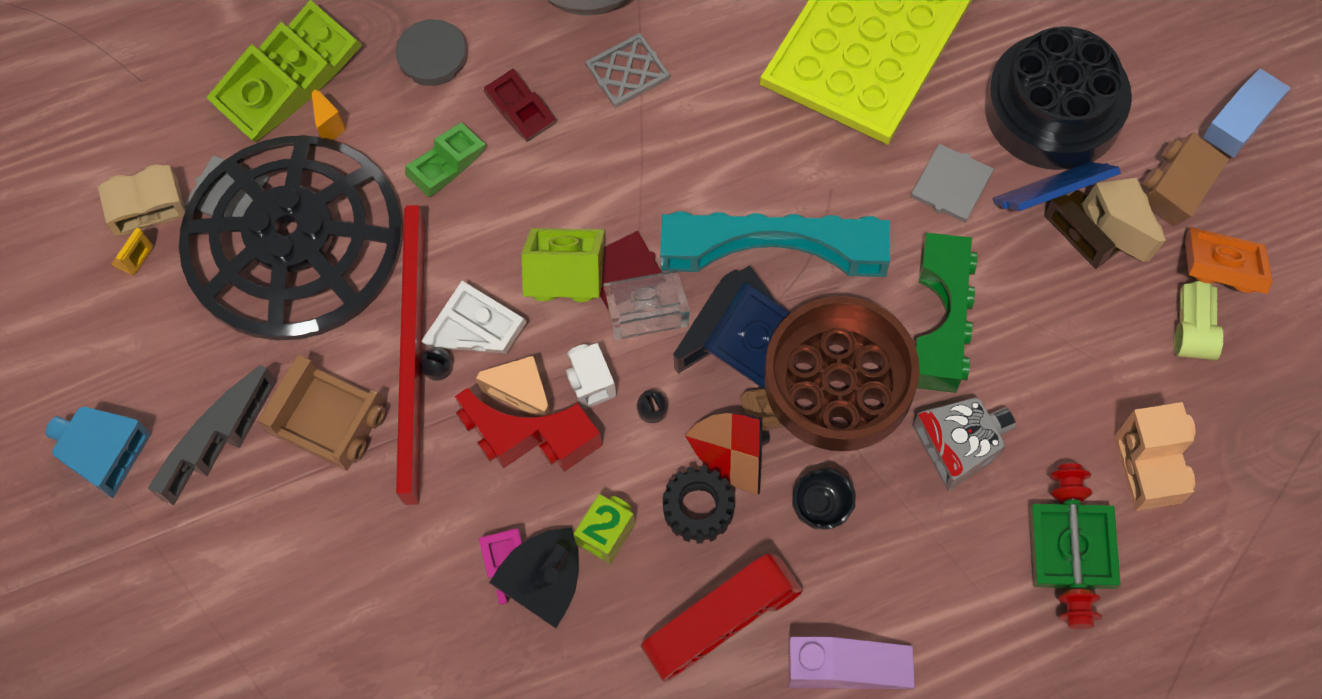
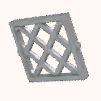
(617, 51)

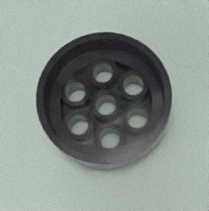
(1049, 133)

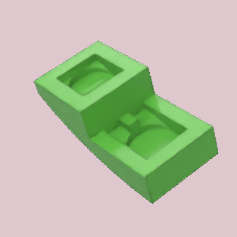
(448, 158)

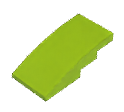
(281, 74)

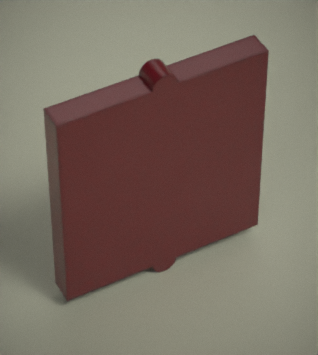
(627, 260)

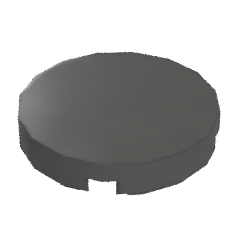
(431, 52)

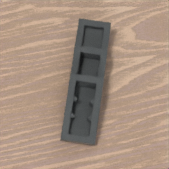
(222, 423)

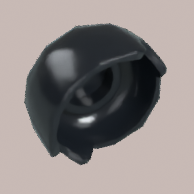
(823, 498)

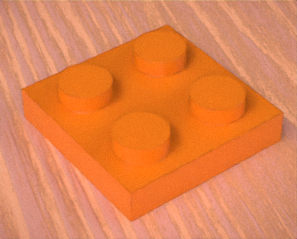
(1228, 261)

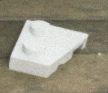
(474, 324)

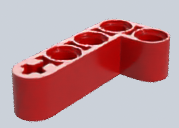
(720, 615)

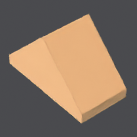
(517, 386)

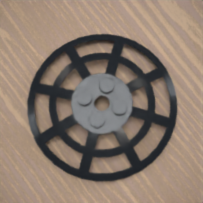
(292, 251)

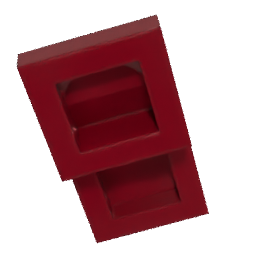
(518, 105)

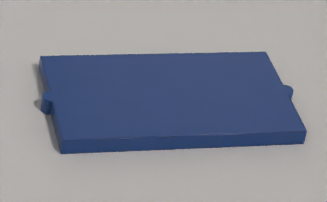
(1056, 186)

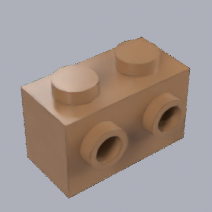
(1183, 178)

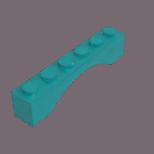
(852, 245)

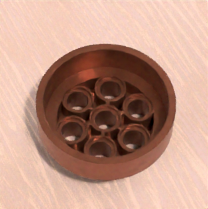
(868, 336)

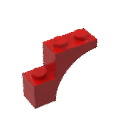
(563, 436)

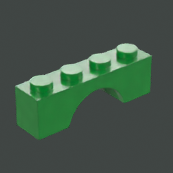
(946, 271)

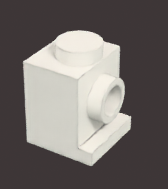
(590, 376)

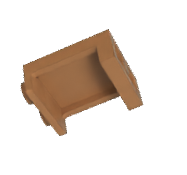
(322, 414)

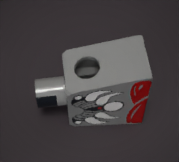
(962, 438)

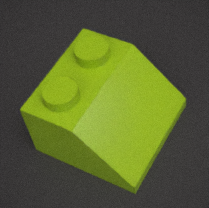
(563, 264)

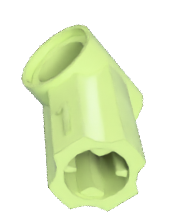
(1198, 331)

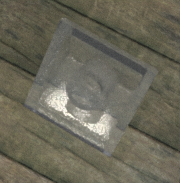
(646, 305)

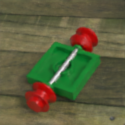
(1074, 546)

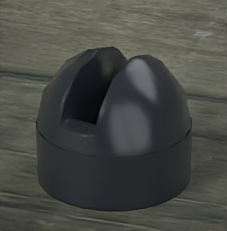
(435, 370)
(644, 409)

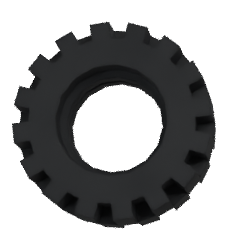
(704, 481)

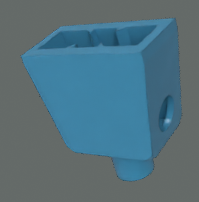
(98, 446)

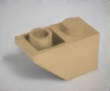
(1125, 217)

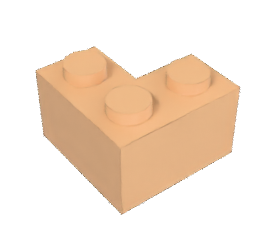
(1152, 455)

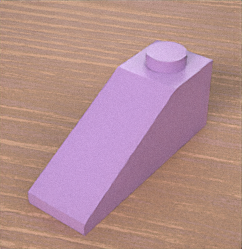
(849, 664)

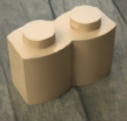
(141, 199)

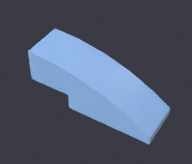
(1246, 112)

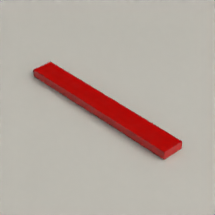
(410, 357)

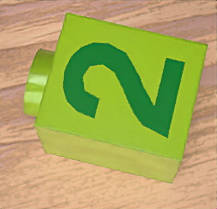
(605, 527)

